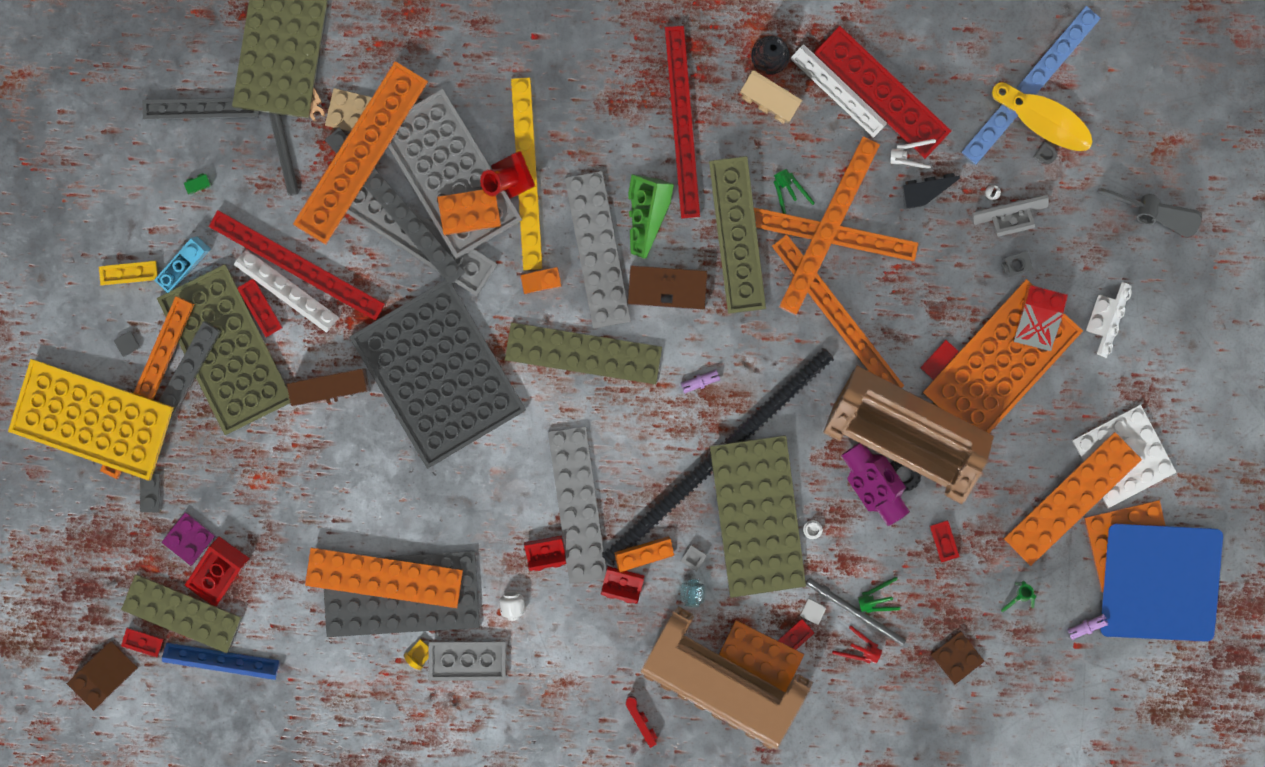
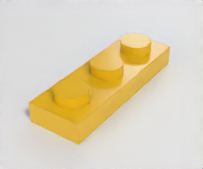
(128, 273)

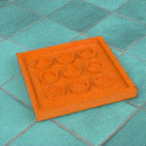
(1099, 524)
(761, 655)

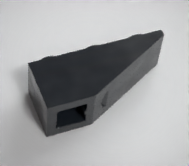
(922, 193)

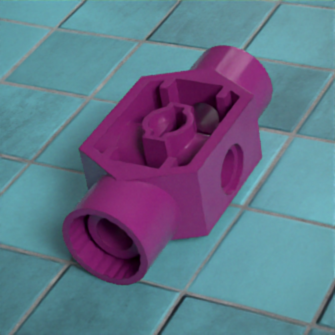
(876, 483)

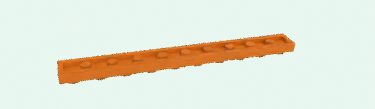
(829, 226)
(845, 236)
(838, 315)
(160, 356)

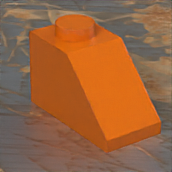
(541, 280)

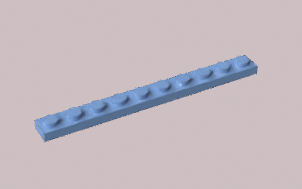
(1032, 83)

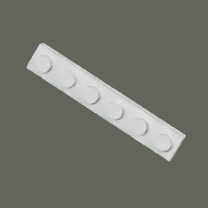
(838, 90)
(286, 290)

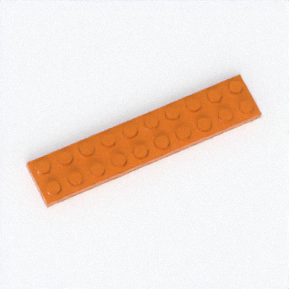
(360, 153)

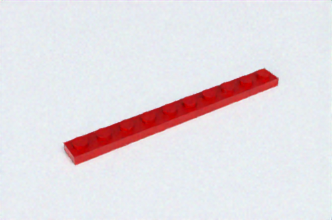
(682, 122)
(296, 265)

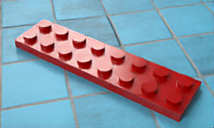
(882, 91)

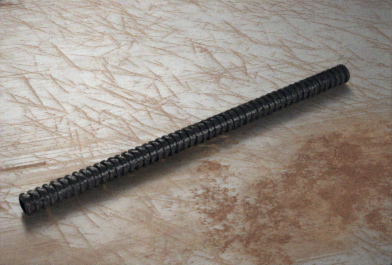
(705, 468)

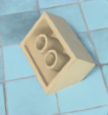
(770, 97)

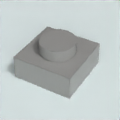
(693, 558)

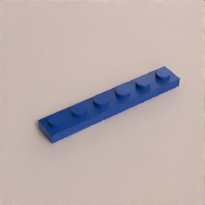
(220, 661)

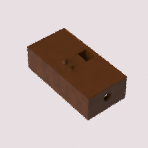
(685, 285)
(328, 387)

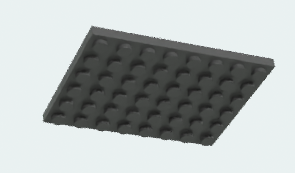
(437, 373)

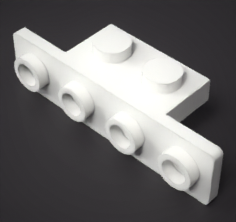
(1107, 316)

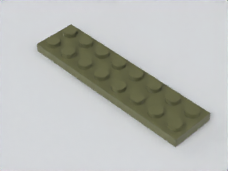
(737, 234)
(583, 353)

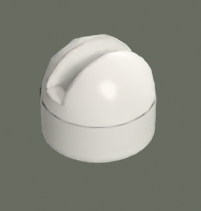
(989, 190)

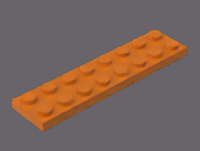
(1072, 498)
(384, 577)

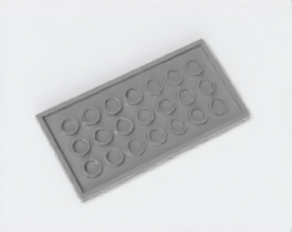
(442, 161)

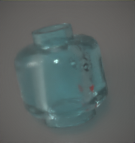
(692, 593)

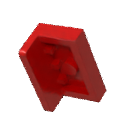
(545, 553)
(622, 585)

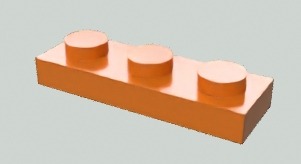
(644, 554)

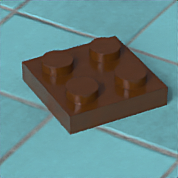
(957, 657)

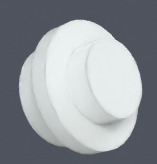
(812, 529)

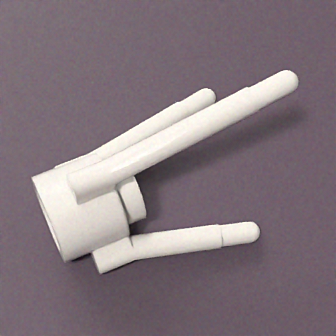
(899, 156)

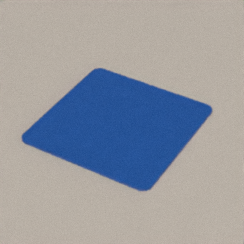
(1161, 582)

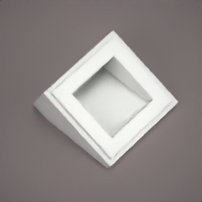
(813, 611)

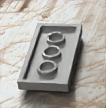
(466, 660)

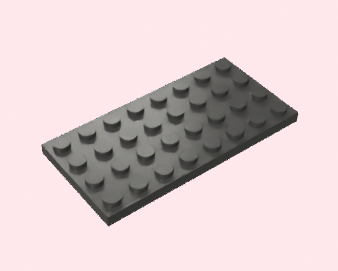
(368, 615)

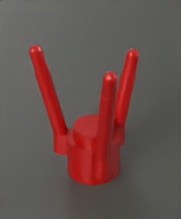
(871, 652)

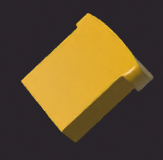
(417, 655)

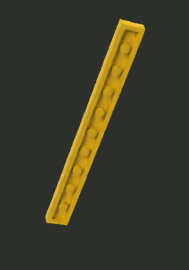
(528, 200)

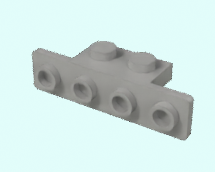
(1012, 216)

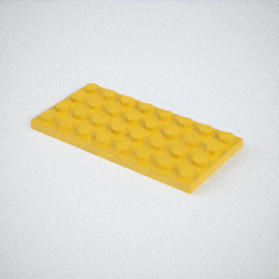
(90, 419)

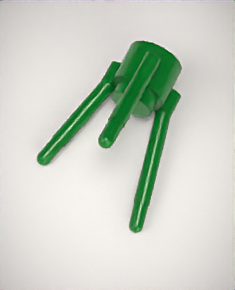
(784, 180)
(1023, 594)
(868, 603)

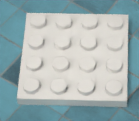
(1140, 436)

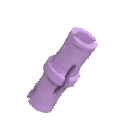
(700, 381)
(1088, 626)

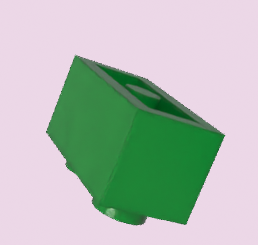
(197, 184)

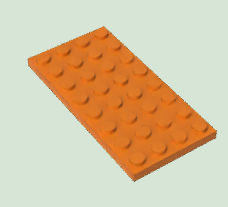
(995, 371)

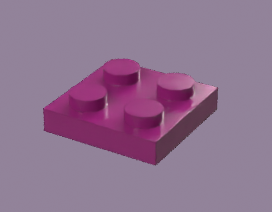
(188, 539)

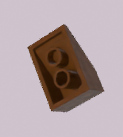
(102, 676)

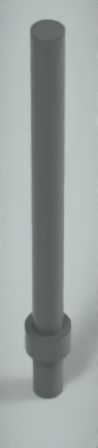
(824, 591)

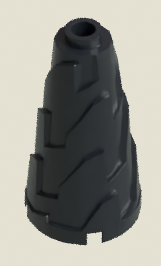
(770, 61)

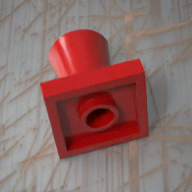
(509, 176)

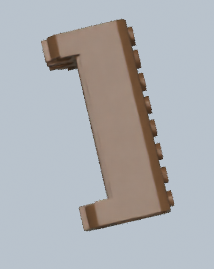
(910, 432)
(721, 685)

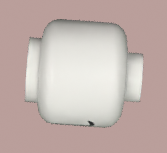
(512, 605)

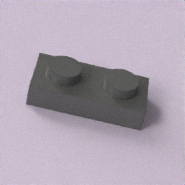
(150, 494)

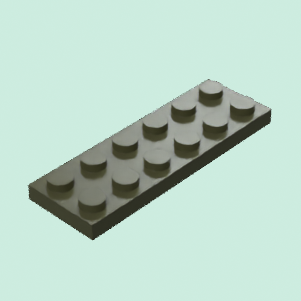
(181, 613)

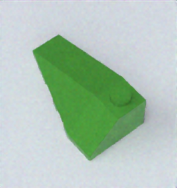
(649, 203)

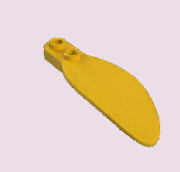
(1046, 118)

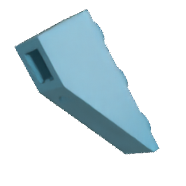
(182, 263)

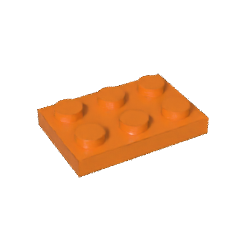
(468, 212)

